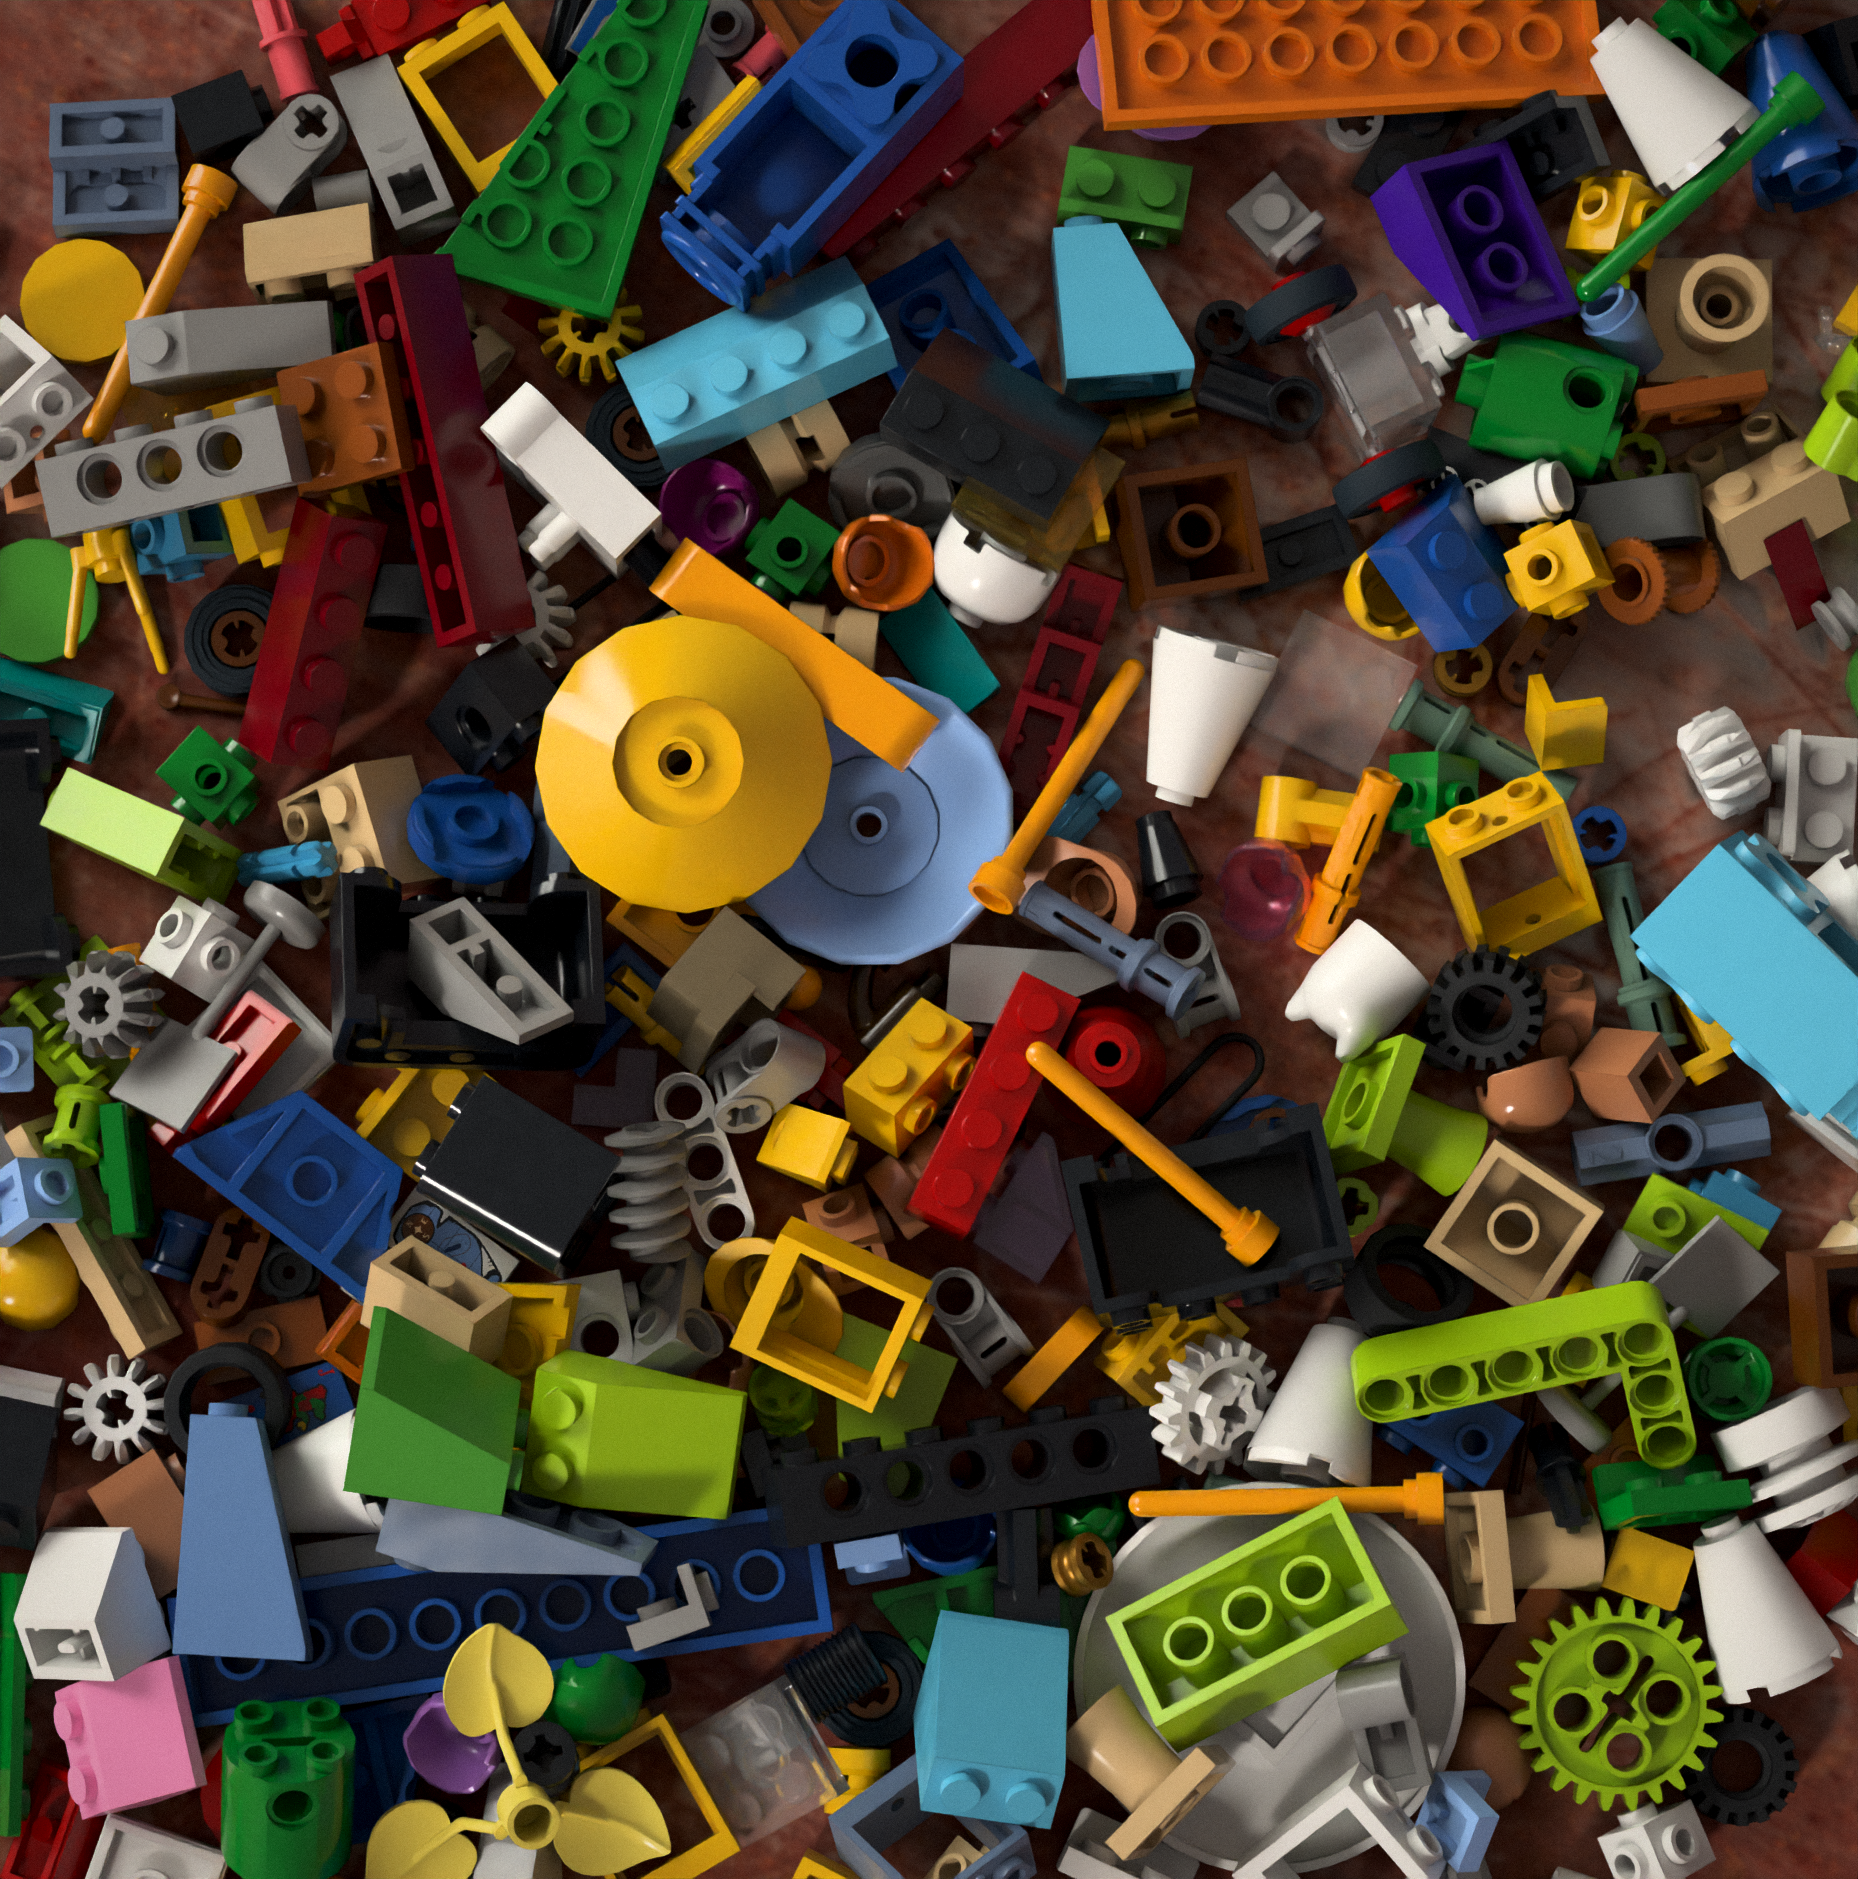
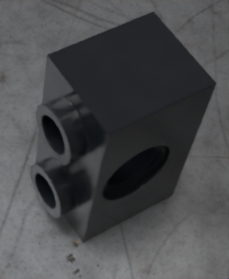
(493, 709)

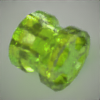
(774, 1386)

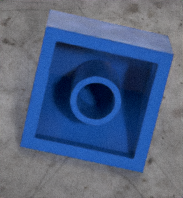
(1447, 568)

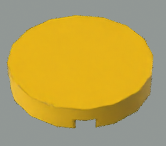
(80, 300)

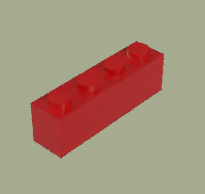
(990, 1108)

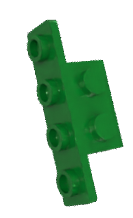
(14, 1727)

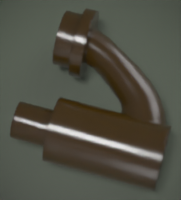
(874, 1025)

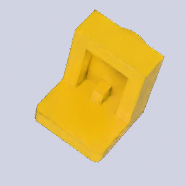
(1711, 1042)

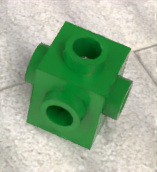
(1706, 31)
(791, 531)
(195, 764)
(1430, 788)

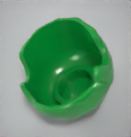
(598, 1701)

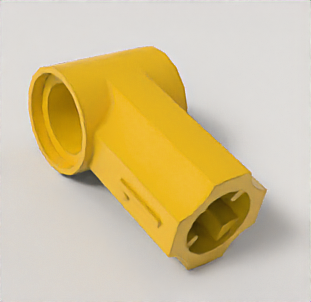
(1301, 812)

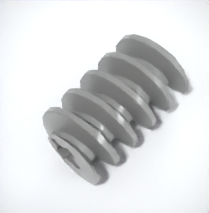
(651, 1192)

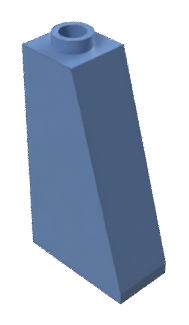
(236, 1551)

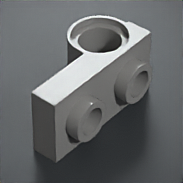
(671, 1326)
(1385, 1720)

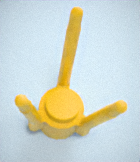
(113, 561)

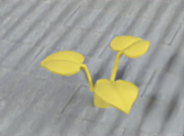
(601, 1831)

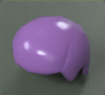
(445, 1755)

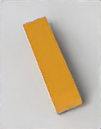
(844, 687)

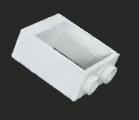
(32, 393)
(1377, 1809)

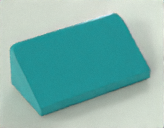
(940, 653)
(73, 707)

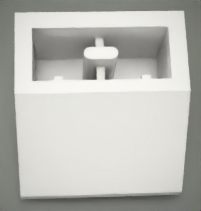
(89, 1606)

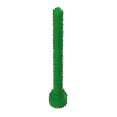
(1792, 104)

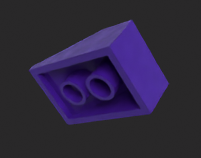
(1476, 240)

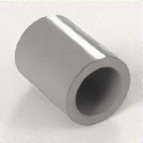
(344, 190)

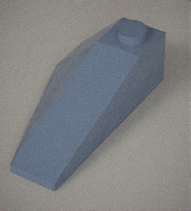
(527, 1538)

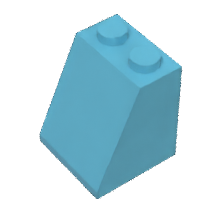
(1111, 320)
(993, 1720)

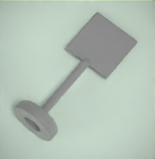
(182, 1064)
(1706, 1285)

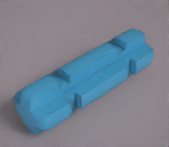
(1080, 812)
(288, 863)

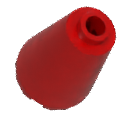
(1131, 1082)

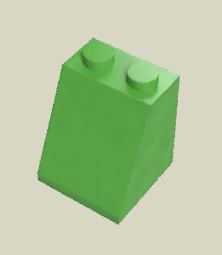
(434, 1422)

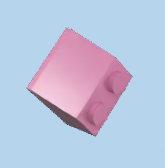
(129, 1739)

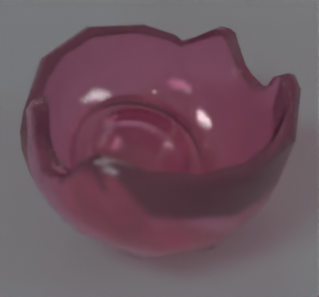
(1263, 888)

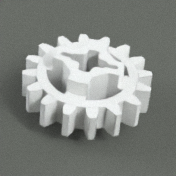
(1212, 1403)

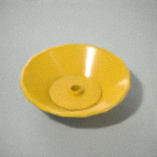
(752, 777)

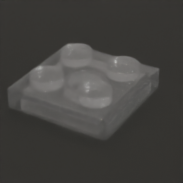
(1332, 695)
(764, 1761)

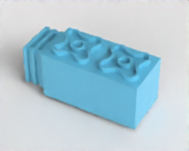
(1768, 964)

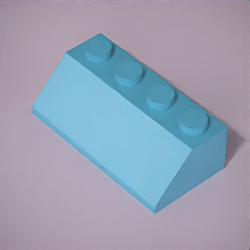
(758, 364)

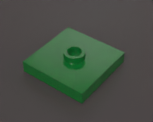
(126, 1171)

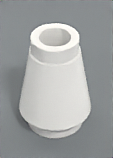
(1526, 495)

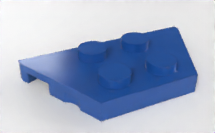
(304, 1183)

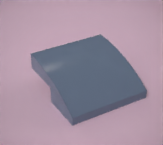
(115, 167)

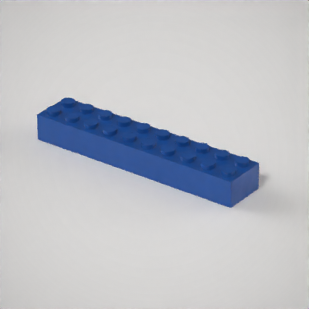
(398, 1628)

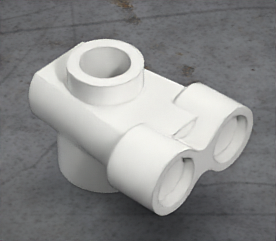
(1439, 337)

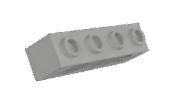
(270, 460)

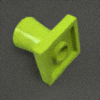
(1380, 1117)

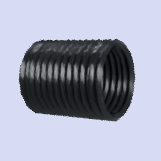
(835, 1673)

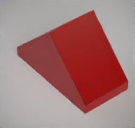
(1825, 1559)

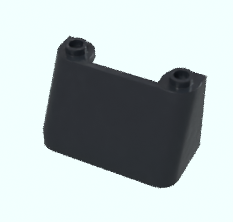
(32, 936)

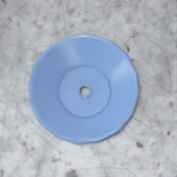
(910, 882)

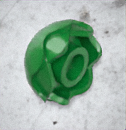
(1098, 1514)

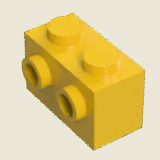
(909, 1077)

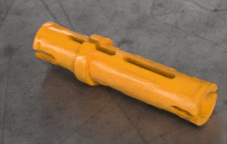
(1338, 884)

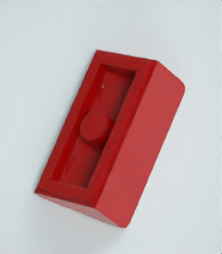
(54, 1837)

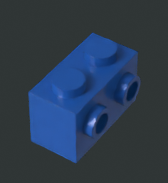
(1461, 1441)

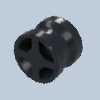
(548, 1770)

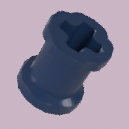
(178, 1246)

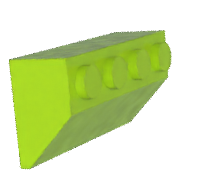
(1256, 1625)

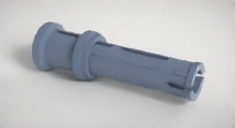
(1135, 970)

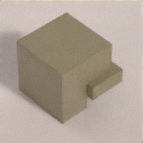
(723, 982)

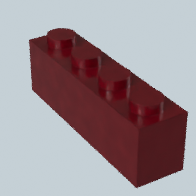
(312, 633)

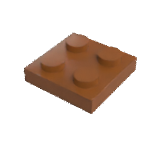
(350, 418)

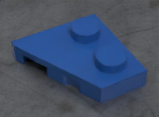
(381, 1762)

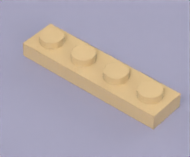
(104, 1261)

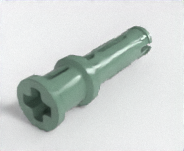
(1457, 733)
(1642, 991)

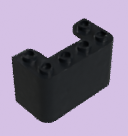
(391, 1023)
(520, 1176)
(1161, 1256)

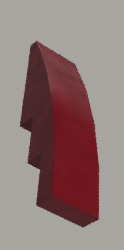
(1057, 681)

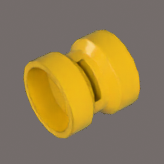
(860, 1769)

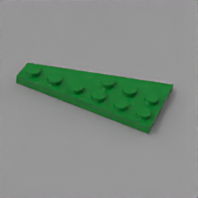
(583, 171)

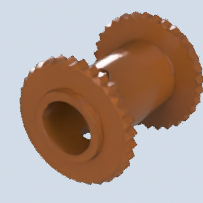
(1658, 579)

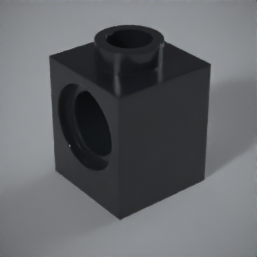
(222, 117)

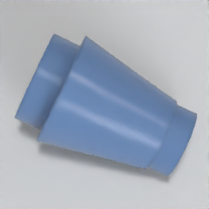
(1622, 328)

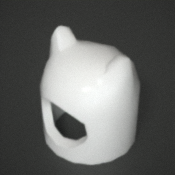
(1358, 990)

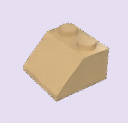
(1514, 1224)

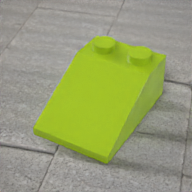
(632, 1438)

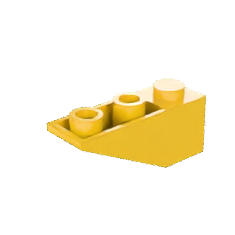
(809, 1147)

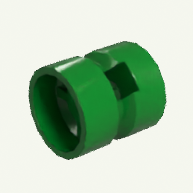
(1726, 1379)

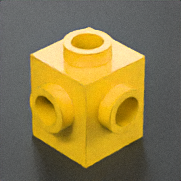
(1608, 213)
(1557, 568)

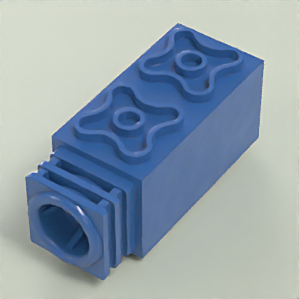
(811, 148)

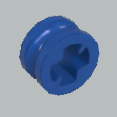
(1597, 816)

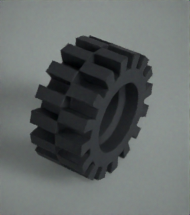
(1481, 1043)
(1774, 1779)

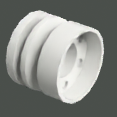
(1794, 1457)

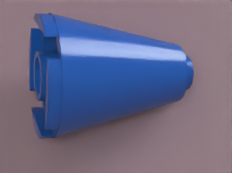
(1814, 161)

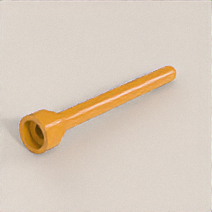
(206, 194)
(1000, 882)
(1245, 1232)
(1417, 1498)

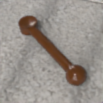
(171, 698)

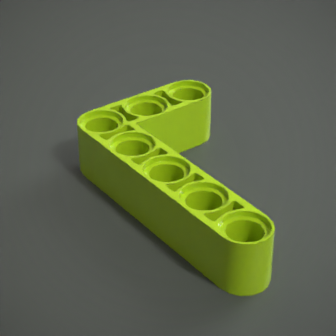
(1409, 1373)

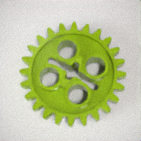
(1663, 1739)

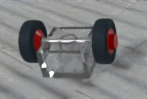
(1369, 378)

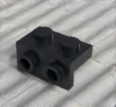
(1551, 141)

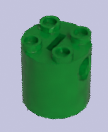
(1547, 402)
(287, 1790)

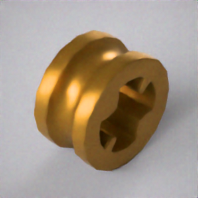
(1476, 680)
(1082, 1564)

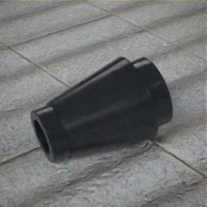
(1166, 862)

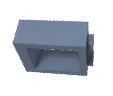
(874, 1823)

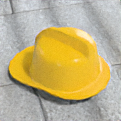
(807, 1309)

